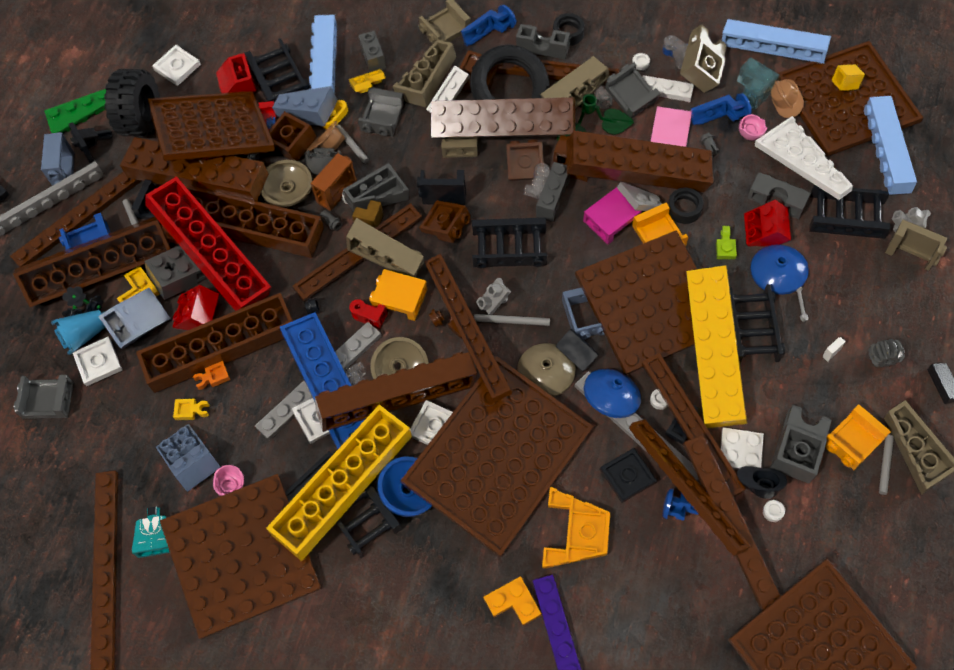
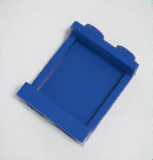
(85, 233)

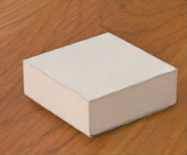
(833, 349)

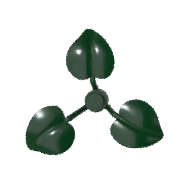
(613, 120)

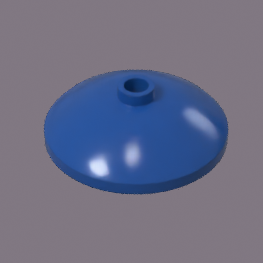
(783, 277)
(612, 393)
(391, 489)

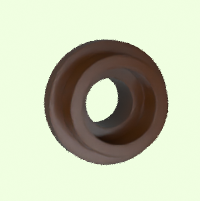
(436, 318)

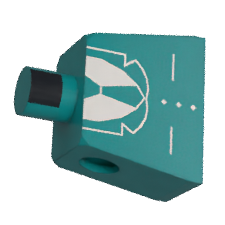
(149, 536)

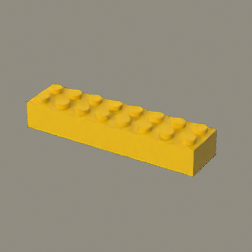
(716, 347)
(339, 482)

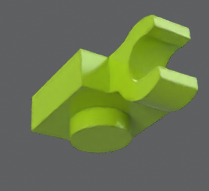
(725, 246)

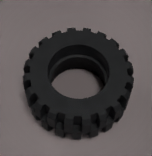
(128, 101)

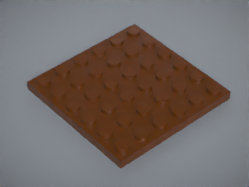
(838, 115)
(209, 125)
(642, 300)
(230, 559)
(819, 628)

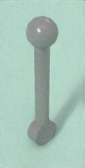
(804, 317)

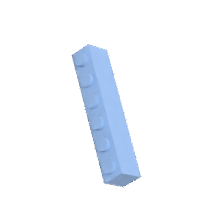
(776, 41)
(323, 52)
(890, 145)

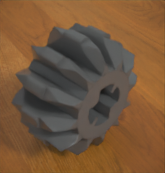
(886, 353)

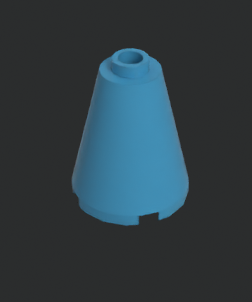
(78, 329)

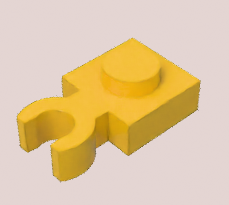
(187, 408)

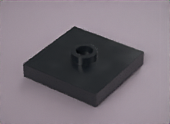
(628, 475)

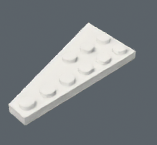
(802, 155)

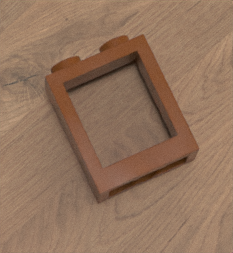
(332, 180)

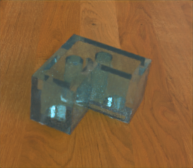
(757, 80)

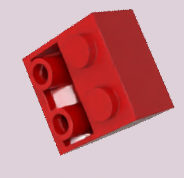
(235, 75)
(767, 225)
(195, 308)

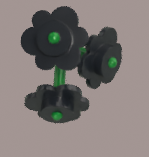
(76, 298)

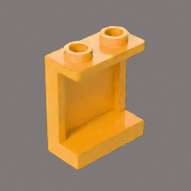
(655, 224)
(399, 293)
(856, 437)

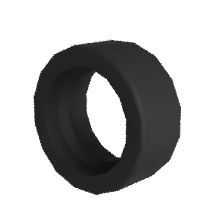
(574, 20)
(689, 194)

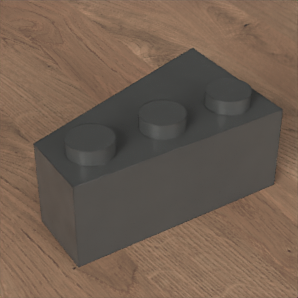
(379, 186)

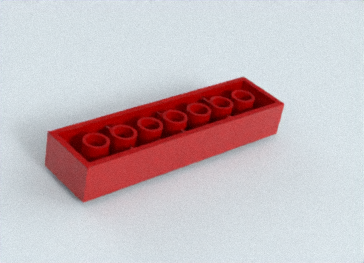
(207, 244)

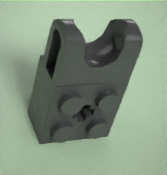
(173, 272)
(800, 446)

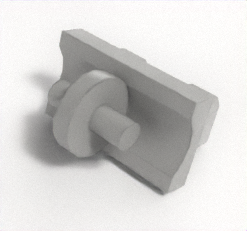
(914, 216)
(495, 295)

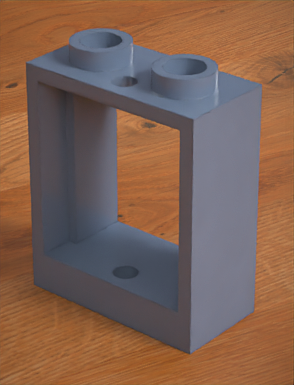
(57, 158)
(575, 297)

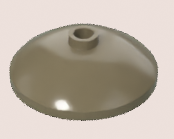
(284, 176)
(395, 350)
(552, 379)

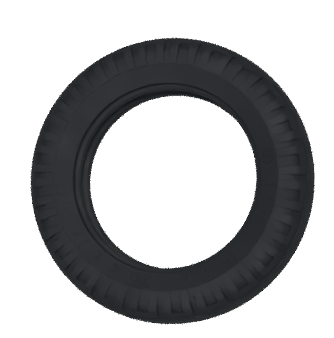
(507, 54)

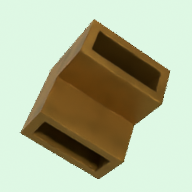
(371, 215)

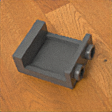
(631, 90)
(382, 112)
(44, 398)

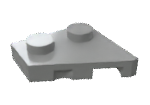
(638, 198)

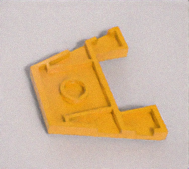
(586, 531)

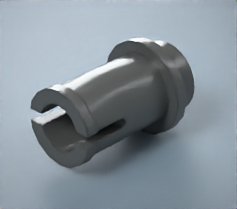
(708, 142)
(333, 222)

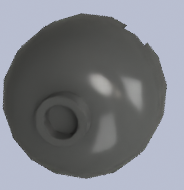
(319, 159)

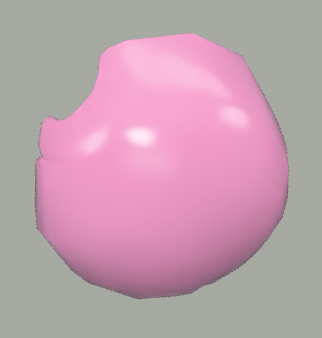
(752, 127)
(227, 479)

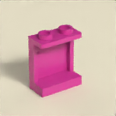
(610, 215)

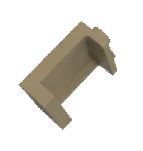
(445, 24)
(459, 147)
(918, 242)

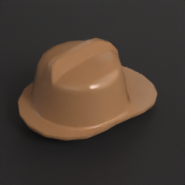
(787, 98)
(329, 139)

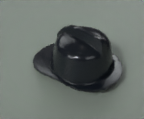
(762, 481)

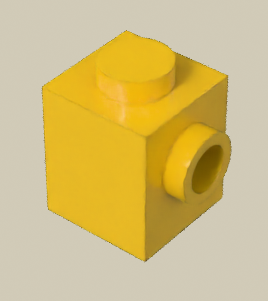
(848, 77)

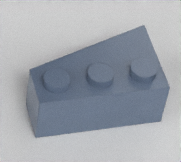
(310, 105)

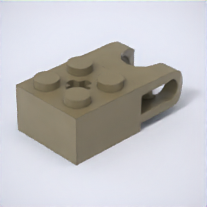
(703, 60)

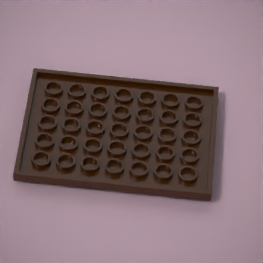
(497, 458)

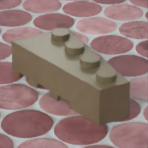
(427, 75)
(579, 82)
(382, 249)
(921, 449)

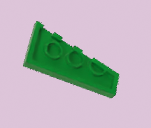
(75, 111)

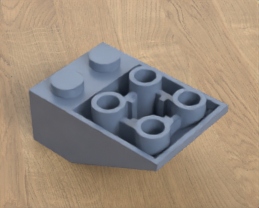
(134, 318)
(187, 457)

